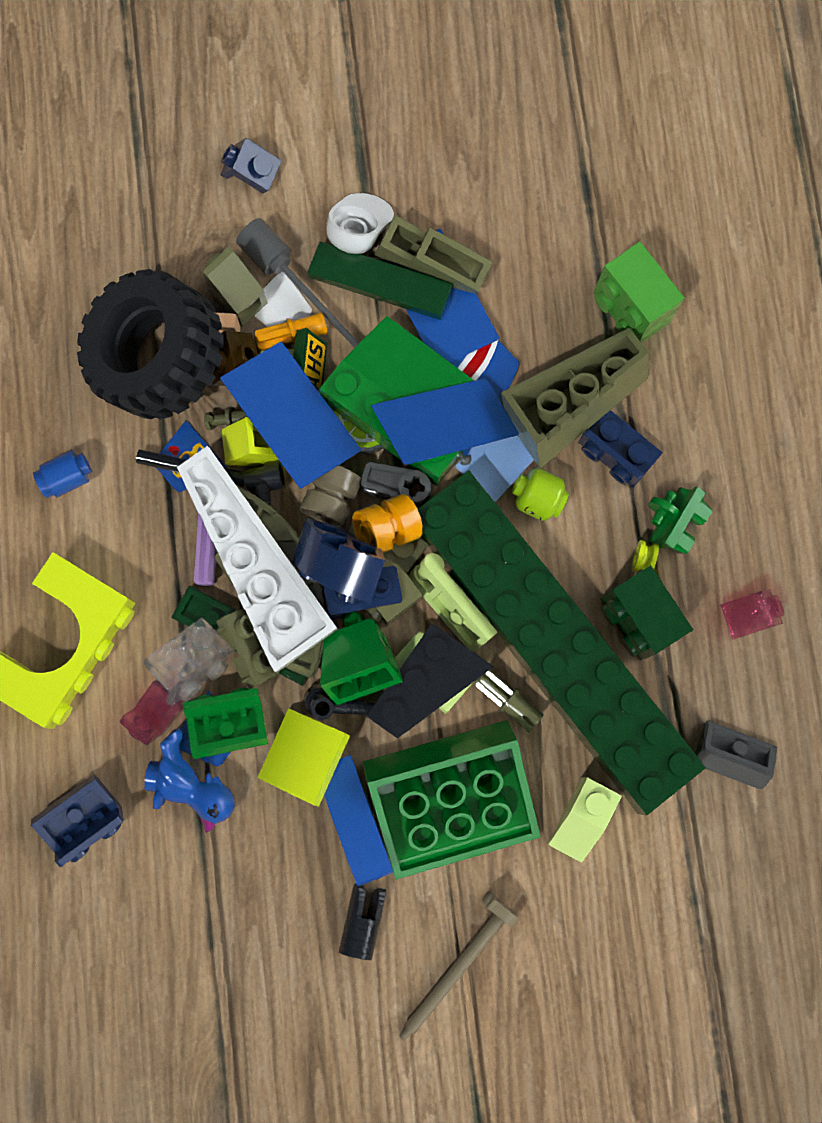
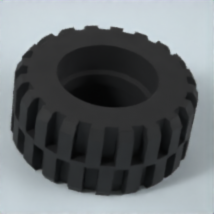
(117, 329)

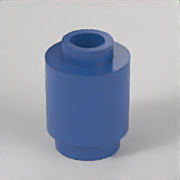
(62, 474)

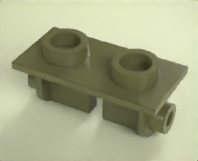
(252, 660)

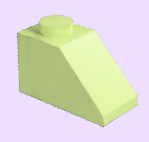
(584, 819)

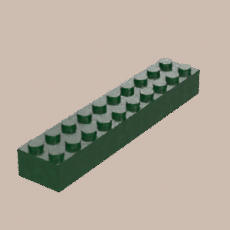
(557, 645)

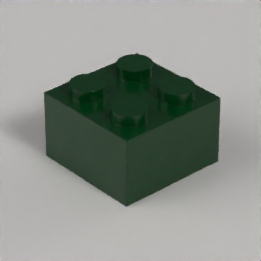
(645, 614)

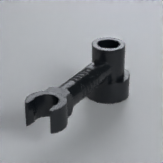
(265, 480)
(317, 694)

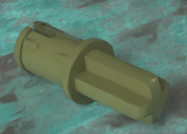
(509, 700)

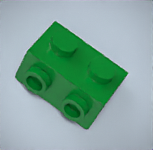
(225, 722)

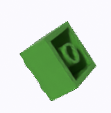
(637, 293)

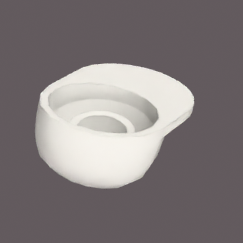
(357, 222)

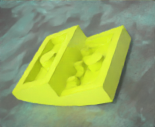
(303, 757)

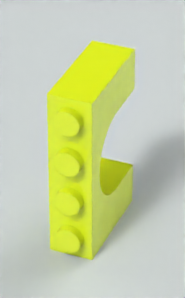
(100, 614)

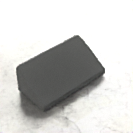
(736, 755)

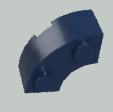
(338, 561)

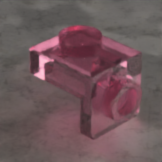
(753, 613)
(151, 714)

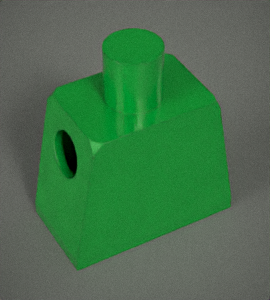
(357, 660)

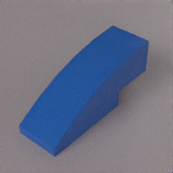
(356, 824)

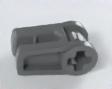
(390, 481)

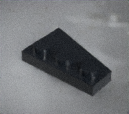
(430, 677)

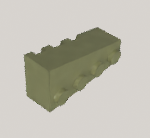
(575, 394)

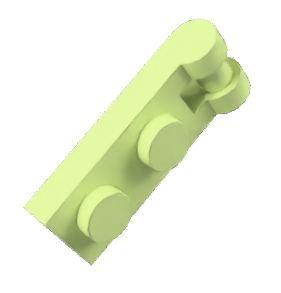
(451, 602)

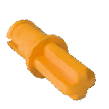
(286, 332)

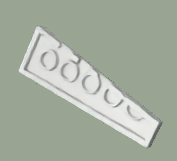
(269, 587)

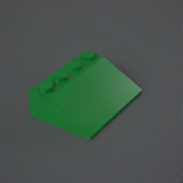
(389, 367)
(452, 799)

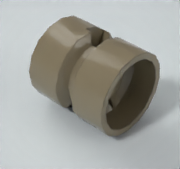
(330, 496)

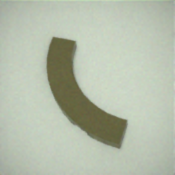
(288, 540)

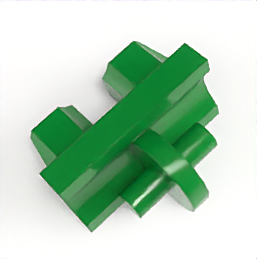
(673, 516)

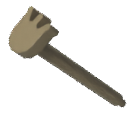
(502, 915)

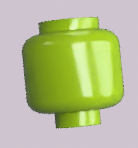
(540, 494)

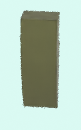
(433, 255)

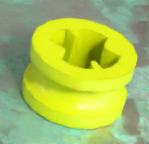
(644, 556)

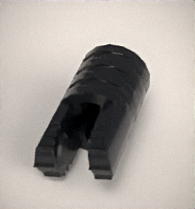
(359, 930)

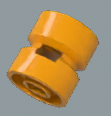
(390, 523)

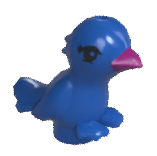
(177, 782)

